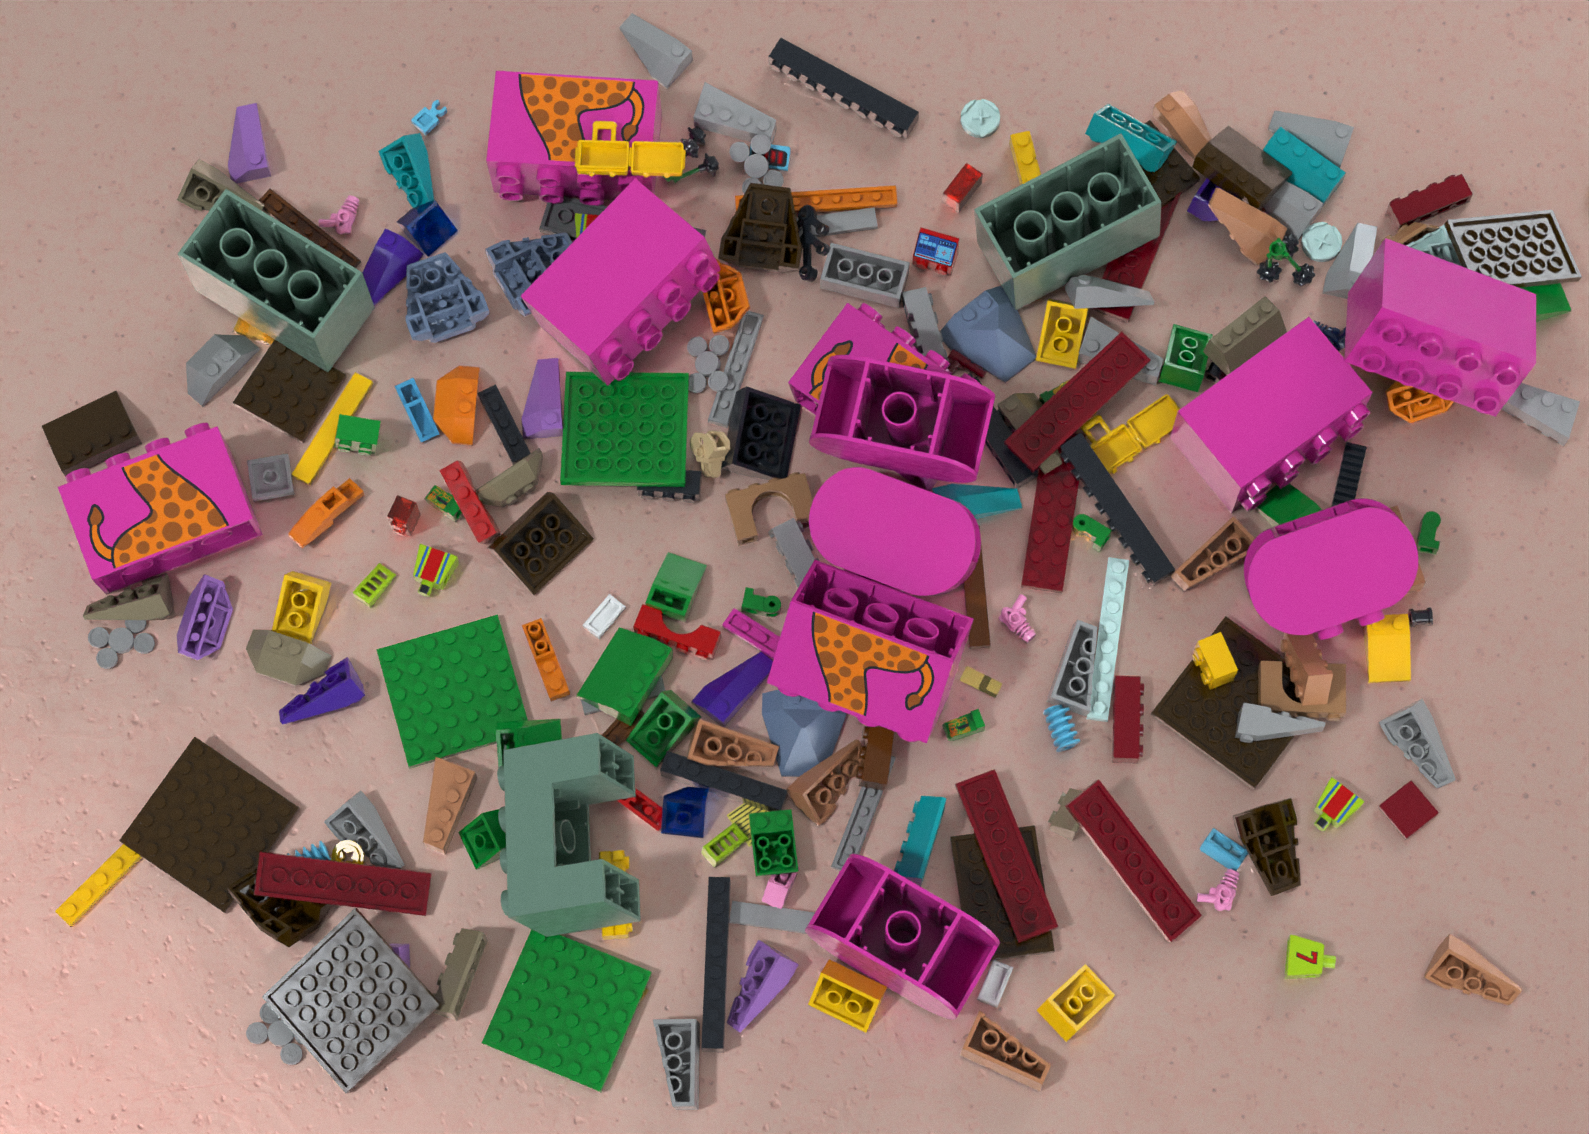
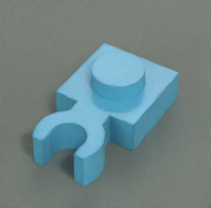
(427, 119)

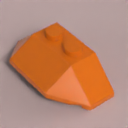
(727, 299)
(1413, 403)
(457, 404)

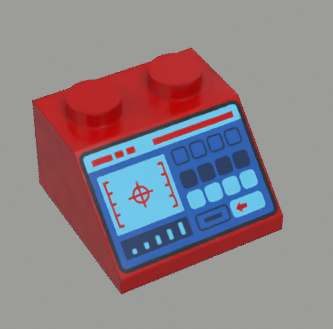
(935, 251)

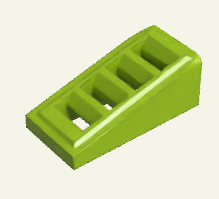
(369, 601)
(716, 860)

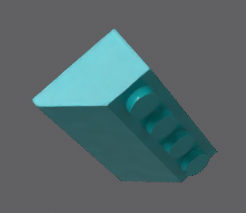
(1145, 142)
(1310, 169)
(921, 838)

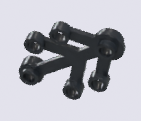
(806, 217)

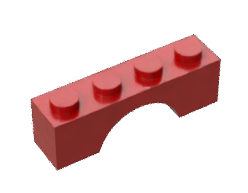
(475, 513)
(701, 641)

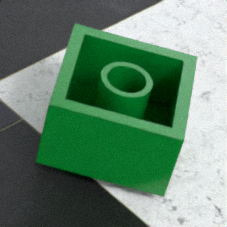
(356, 434)

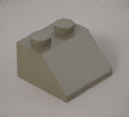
(1062, 821)

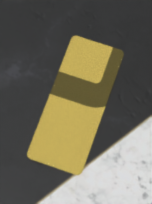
(981, 682)

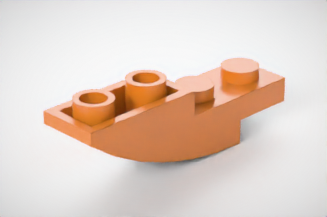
(323, 511)
(546, 659)

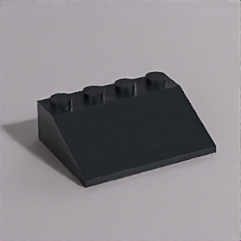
(761, 434)

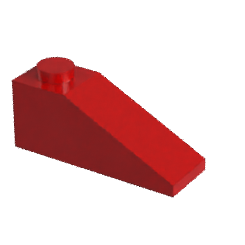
(644, 808)

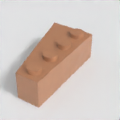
(1216, 554)
(1307, 668)
(447, 801)
(1003, 1053)

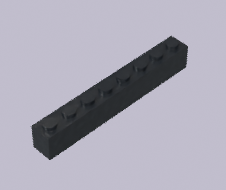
(843, 88)
(1117, 509)
(716, 964)

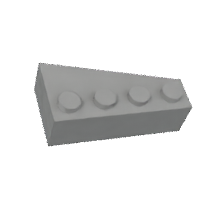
(730, 116)
(923, 321)
(1100, 335)
(1544, 411)
(794, 547)
(1074, 674)
(680, 1058)

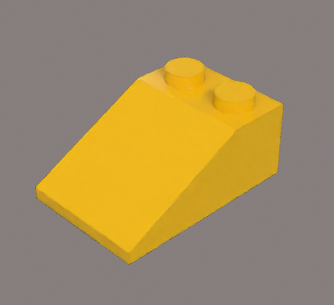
(1061, 334)
(300, 606)
(1388, 649)
(1075, 1002)

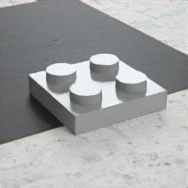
(270, 477)

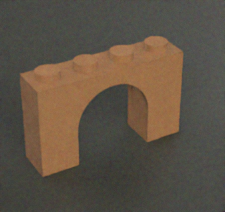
(742, 503)
(1273, 696)

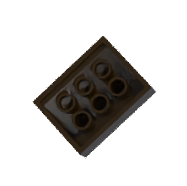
(1241, 168)
(91, 434)
(540, 542)

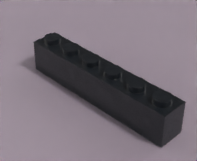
(1010, 463)
(723, 782)

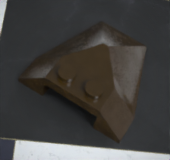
(763, 231)
(1271, 843)
(278, 917)

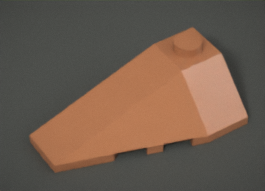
(1182, 121)
(1247, 225)
(725, 747)
(823, 784)
(1464, 969)

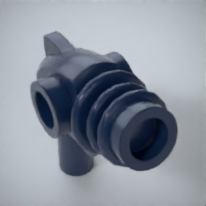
(1334, 335)

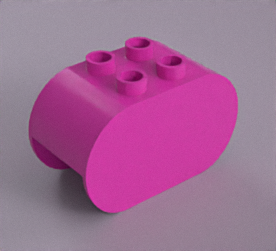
(902, 418)
(894, 532)
(1331, 568)
(902, 936)

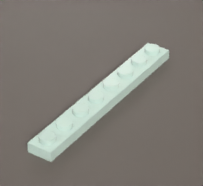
(1108, 638)

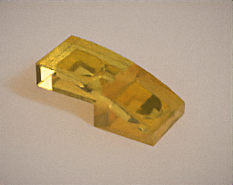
(251, 332)

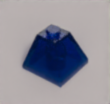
(427, 226)
(685, 812)

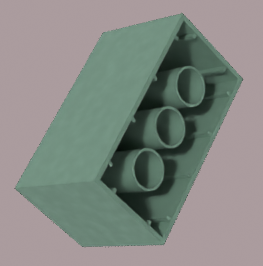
(1068, 221)
(276, 280)

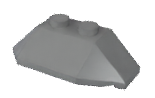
(216, 364)

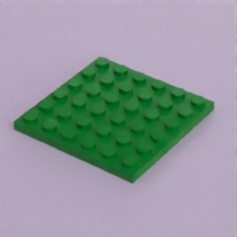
(625, 430)
(451, 690)
(567, 1009)

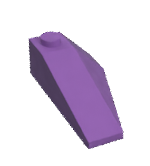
(248, 151)
(543, 406)
(765, 978)

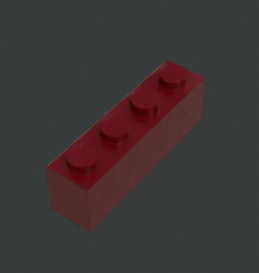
(1429, 202)
(1126, 719)

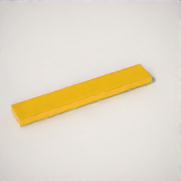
(324, 440)

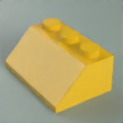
(847, 995)

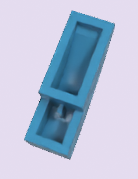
(417, 410)

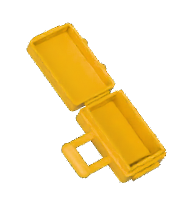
(615, 157)
(1143, 428)

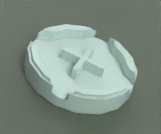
(980, 118)
(1321, 242)

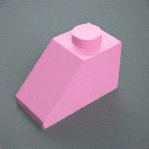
(779, 889)

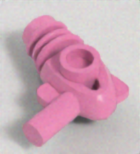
(344, 218)
(1015, 619)
(1224, 893)

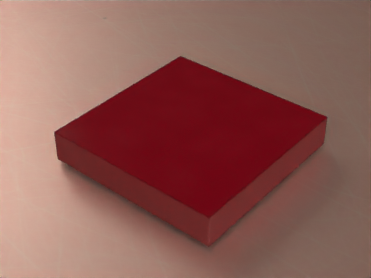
(1408, 810)

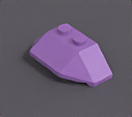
(204, 619)

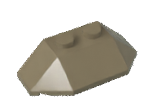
(512, 482)
(286, 657)

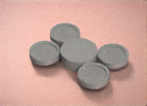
(756, 164)
(708, 363)
(121, 641)
(277, 1033)

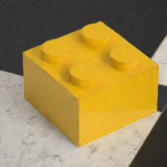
(1215, 661)

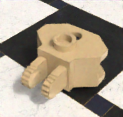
(710, 452)

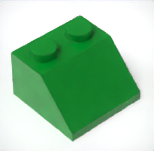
(484, 839)

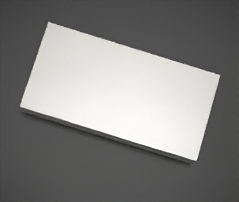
(604, 616)
(995, 983)

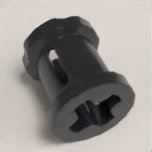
(1213, 373)
(1420, 617)

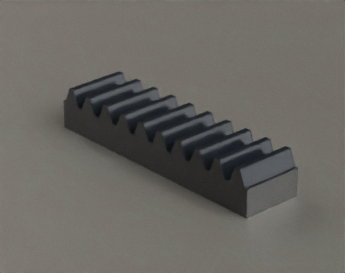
(504, 424)
(1349, 473)

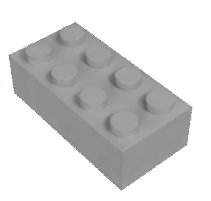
(864, 275)

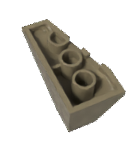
(207, 184)
(1018, 410)
(143, 603)

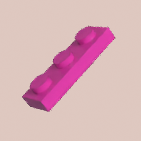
(752, 632)

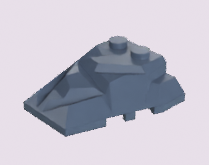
(522, 262)
(441, 300)

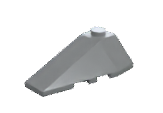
(659, 51)
(1322, 135)
(1293, 209)
(1350, 261)
(1096, 293)
(1260, 723)
(1419, 739)
(361, 823)

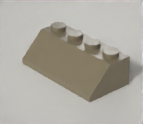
(1246, 336)
(459, 972)

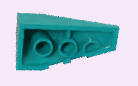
(410, 166)
(982, 500)

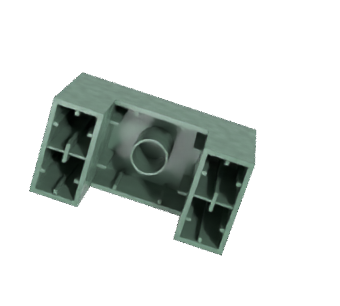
(548, 836)

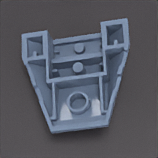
(991, 335)
(801, 731)

